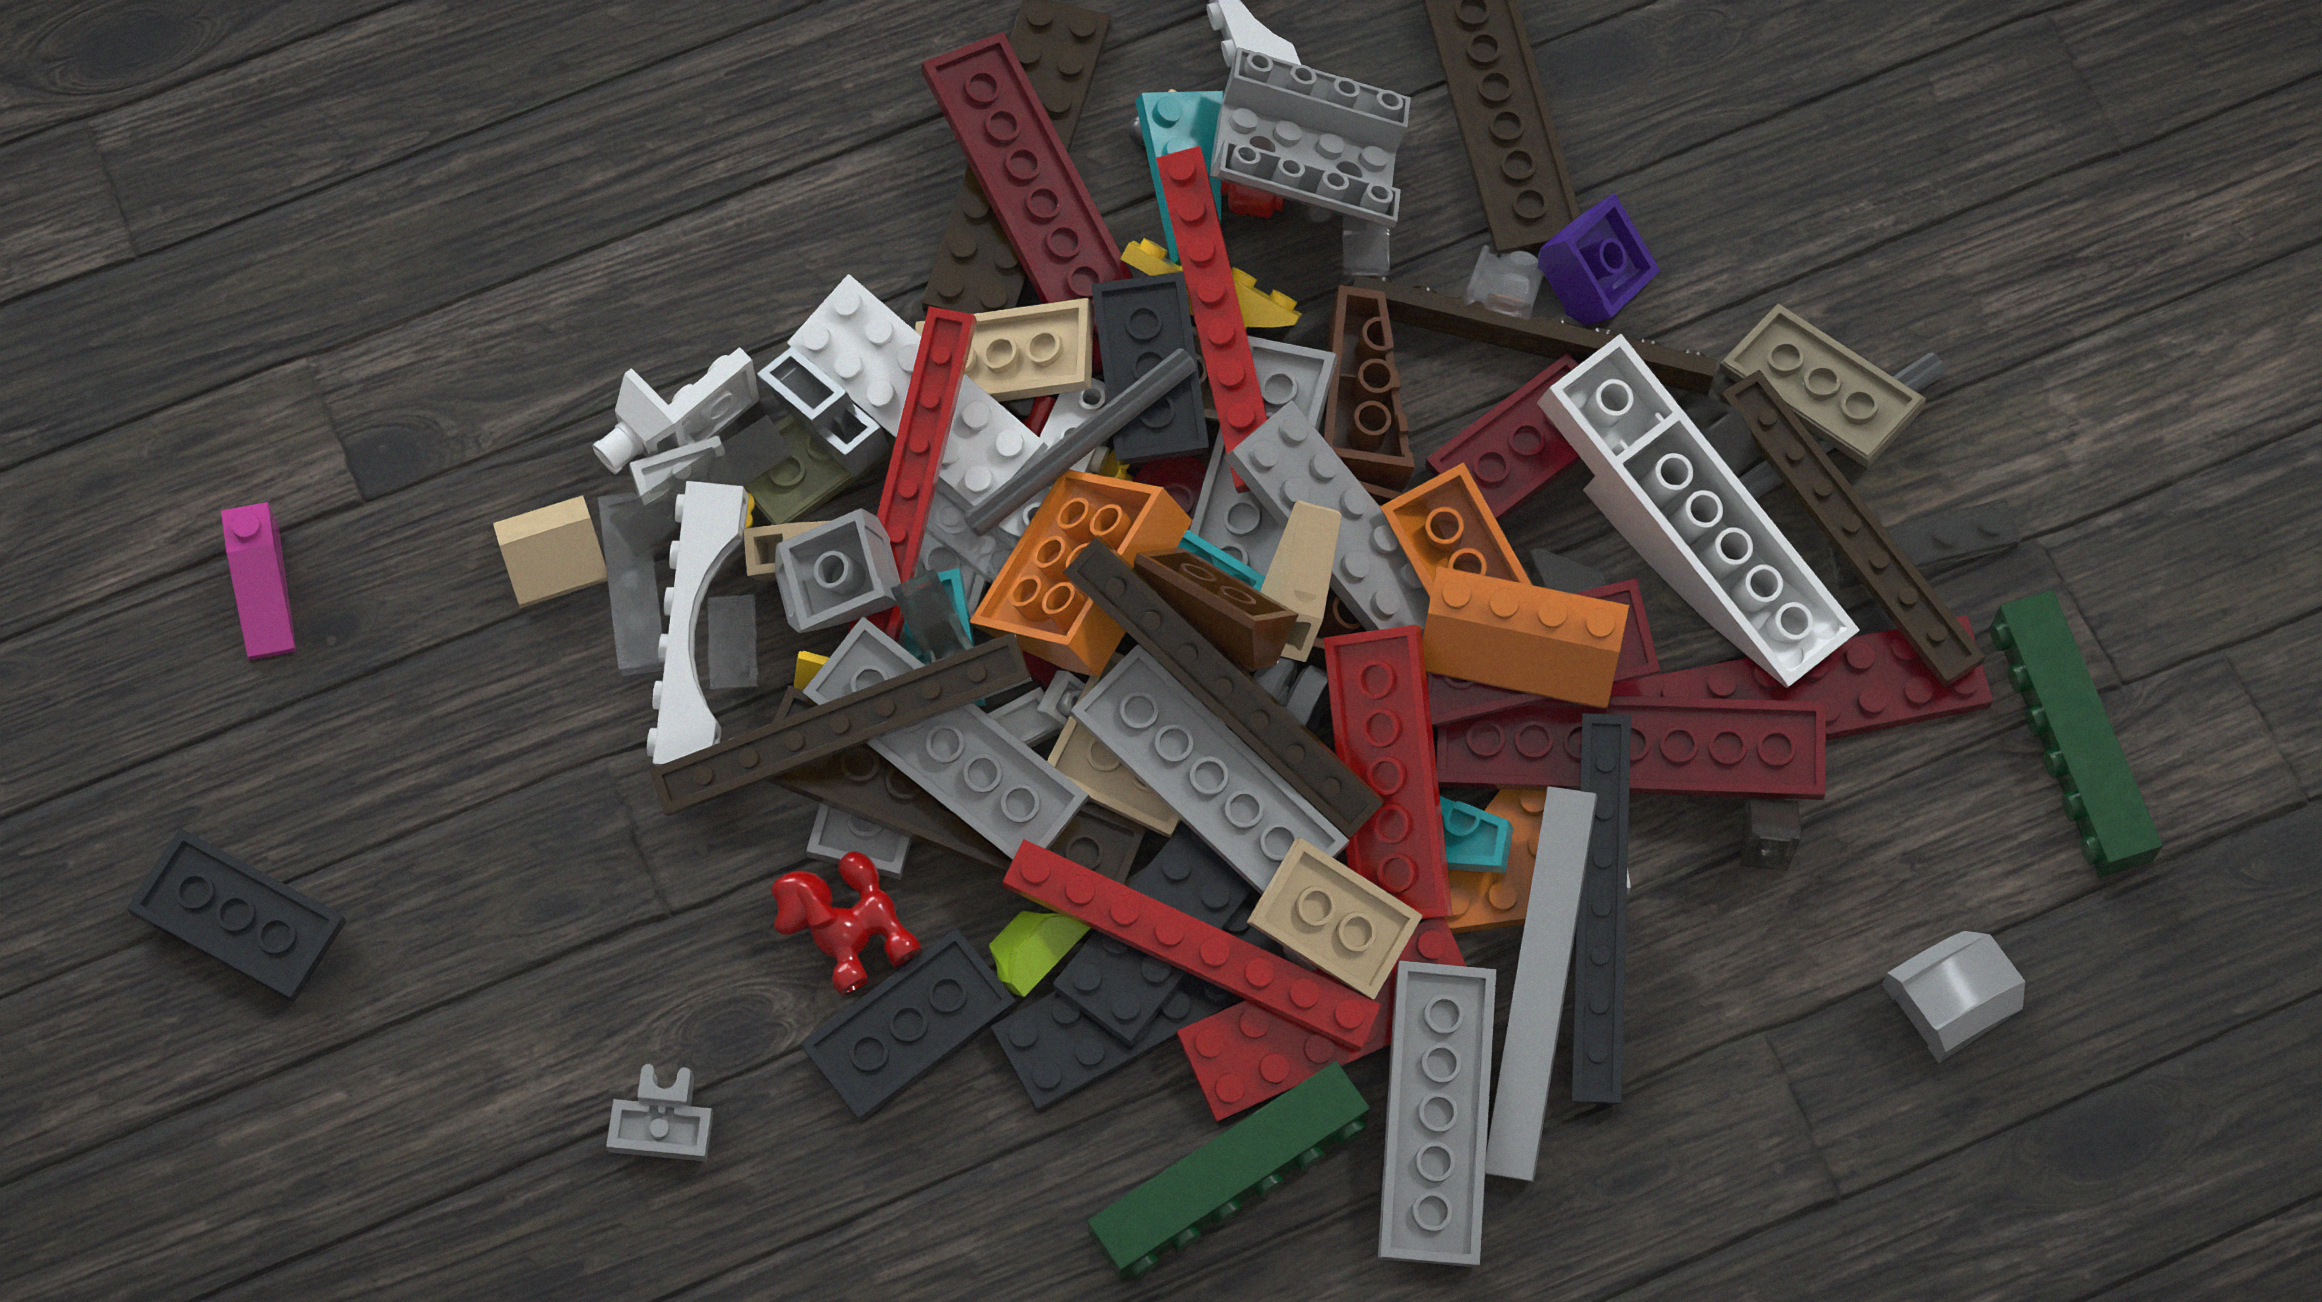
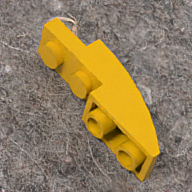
(1256, 306)

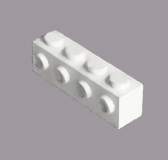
(1067, 414)

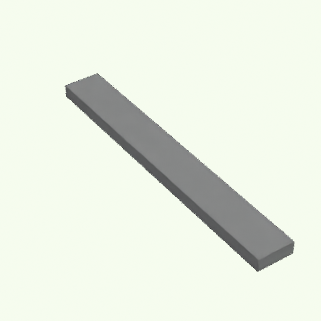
(1540, 984)

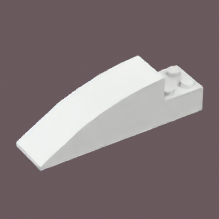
(1693, 514)

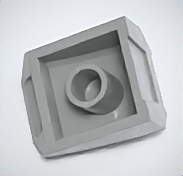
(836, 572)
(1957, 991)

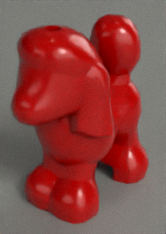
(841, 932)

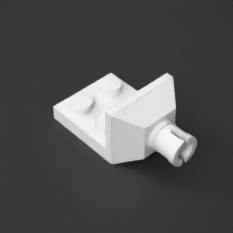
(694, 415)

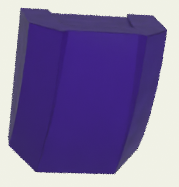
(1597, 262)

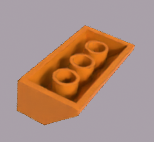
(1451, 528)
(1523, 637)

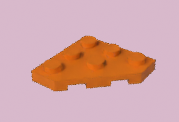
(1494, 898)

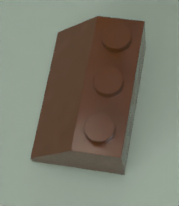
(1226, 609)

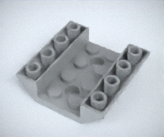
(1310, 137)

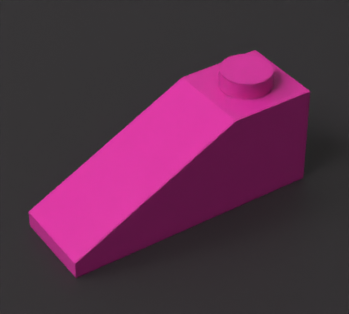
(259, 580)

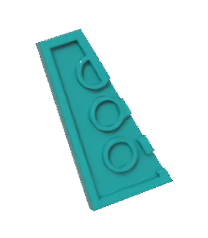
(1173, 124)

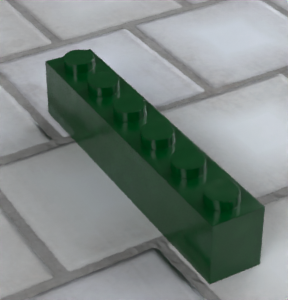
(2075, 734)
(1228, 1172)

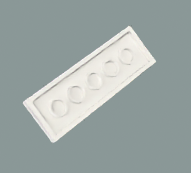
(873, 360)

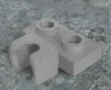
(661, 1120)

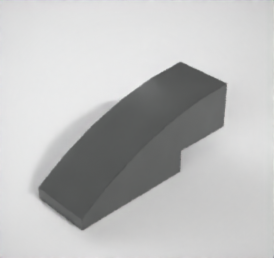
(825, 411)

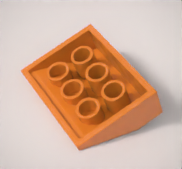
(1046, 606)

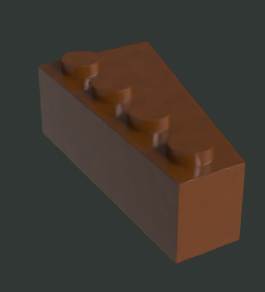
(1363, 403)

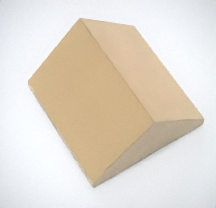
(551, 551)

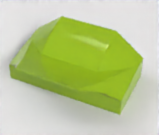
(1032, 948)

